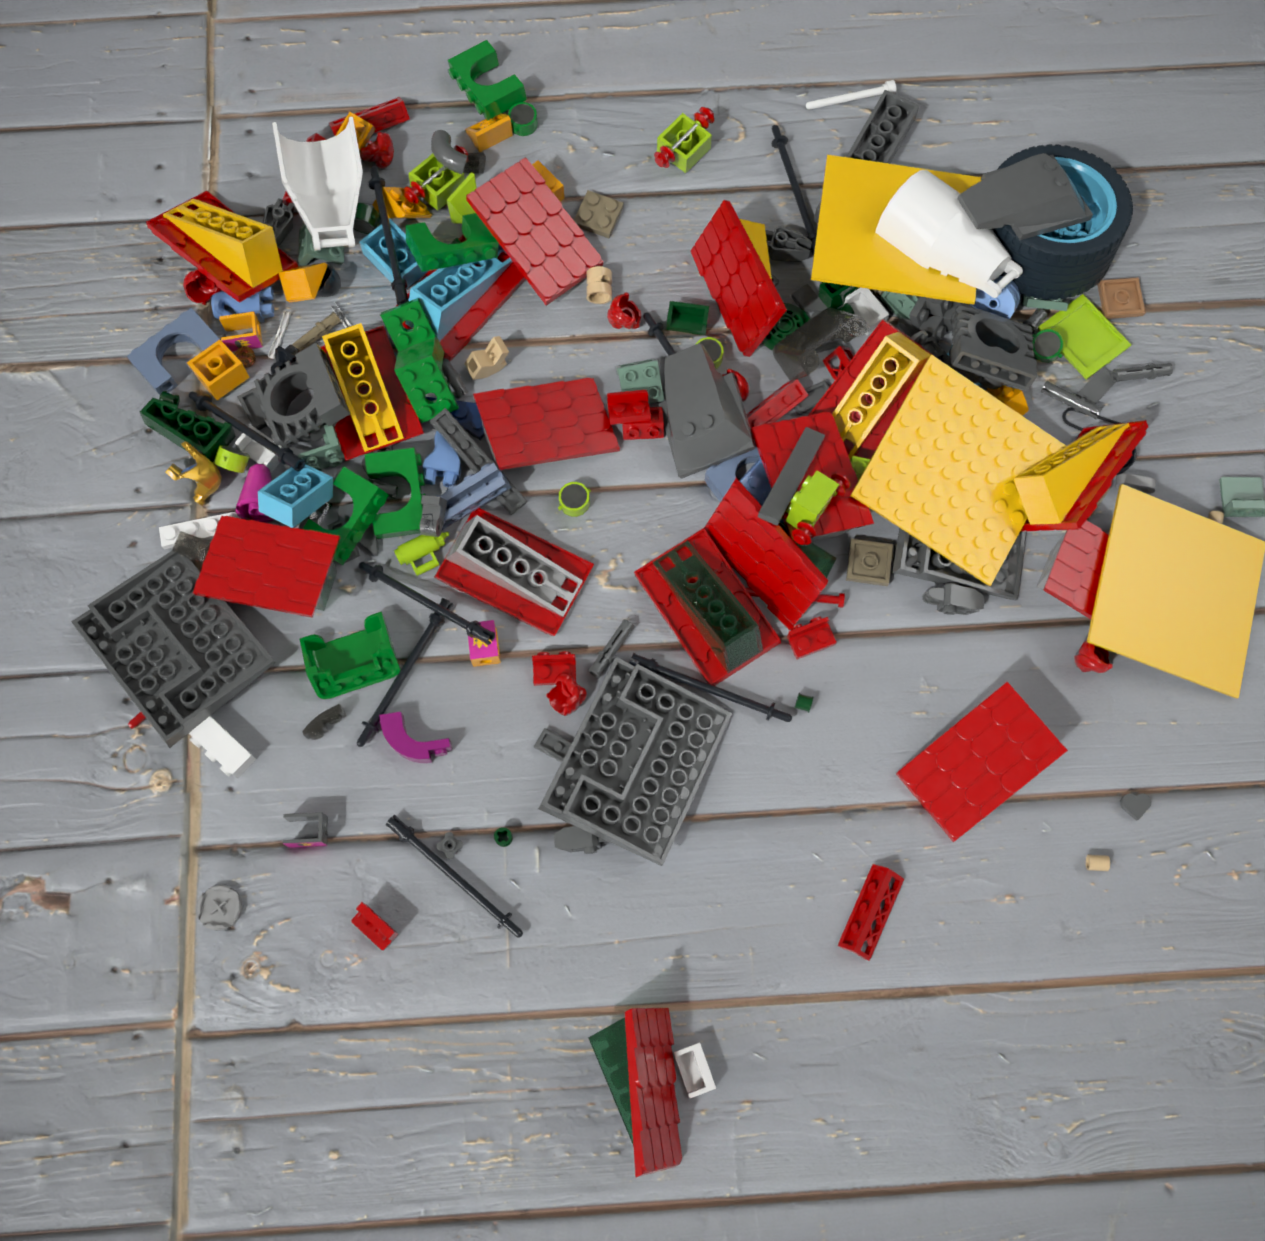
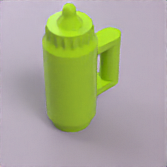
(418, 548)

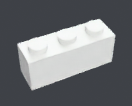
(222, 747)

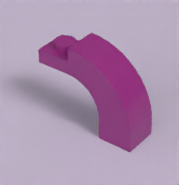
(420, 752)

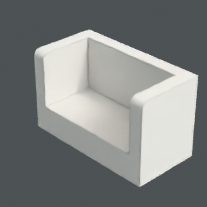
(867, 307)
(256, 451)
(694, 1070)

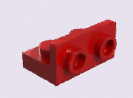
(628, 407)
(646, 430)
(811, 637)
(548, 667)
(373, 926)

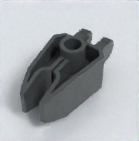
(279, 219)
(787, 245)
(955, 599)
(575, 840)

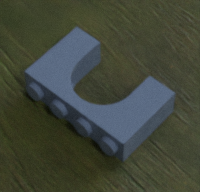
(149, 355)
(721, 476)

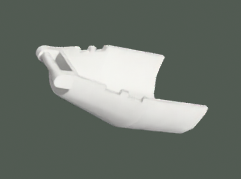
(323, 184)
(937, 233)

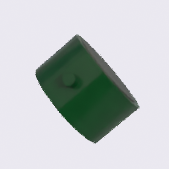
(366, 218)

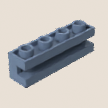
(473, 492)

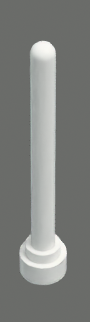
(889, 86)

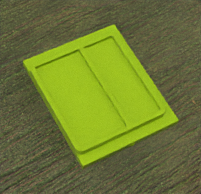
(1086, 336)

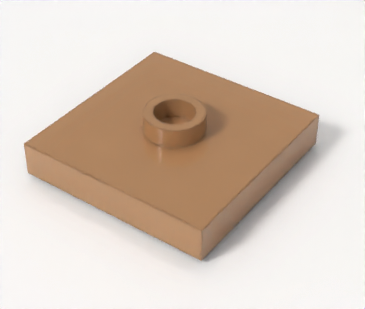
(1121, 298)

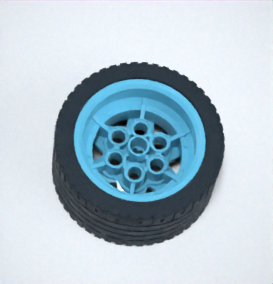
(1068, 259)

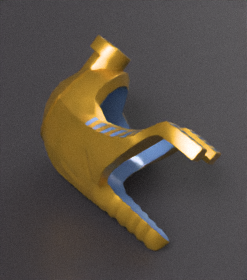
(203, 473)

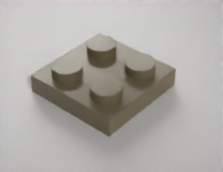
(598, 214)
(869, 562)

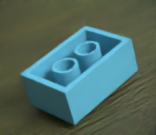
(376, 251)
(295, 495)

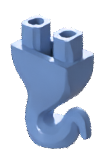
(253, 303)
(442, 463)

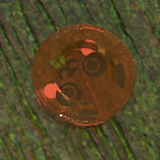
(246, 356)

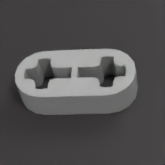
(1140, 483)

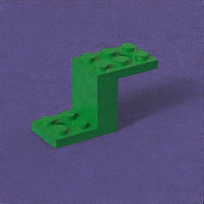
(419, 360)

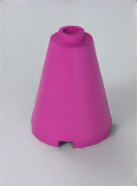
(247, 504)

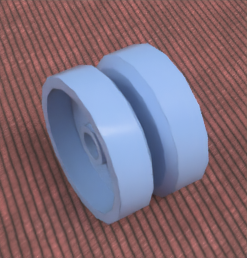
(1003, 305)

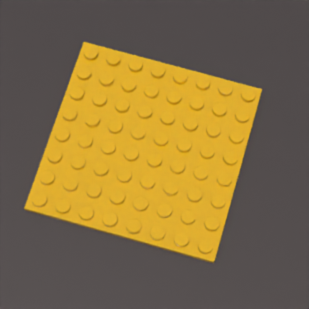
(846, 239)
(952, 470)
(1177, 592)

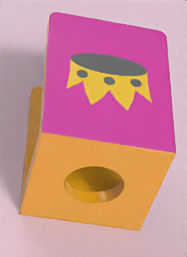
(239, 322)
(481, 653)

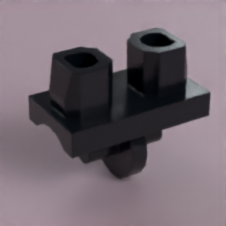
(284, 355)

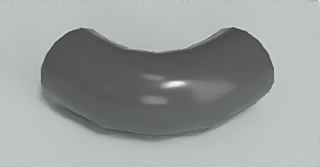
(445, 153)

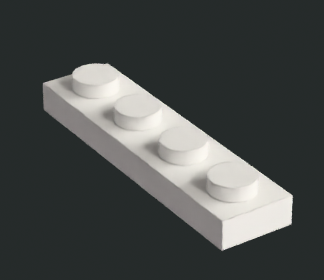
(201, 528)

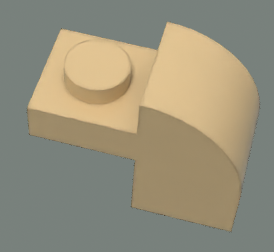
(488, 361)

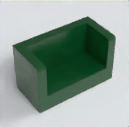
(687, 318)

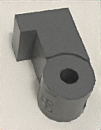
(432, 515)

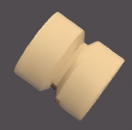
(599, 285)

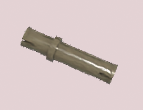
(321, 329)

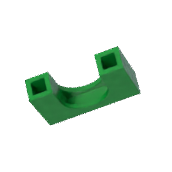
(488, 99)
(433, 254)
(402, 464)
(367, 502)

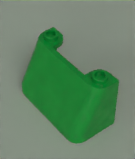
(350, 660)

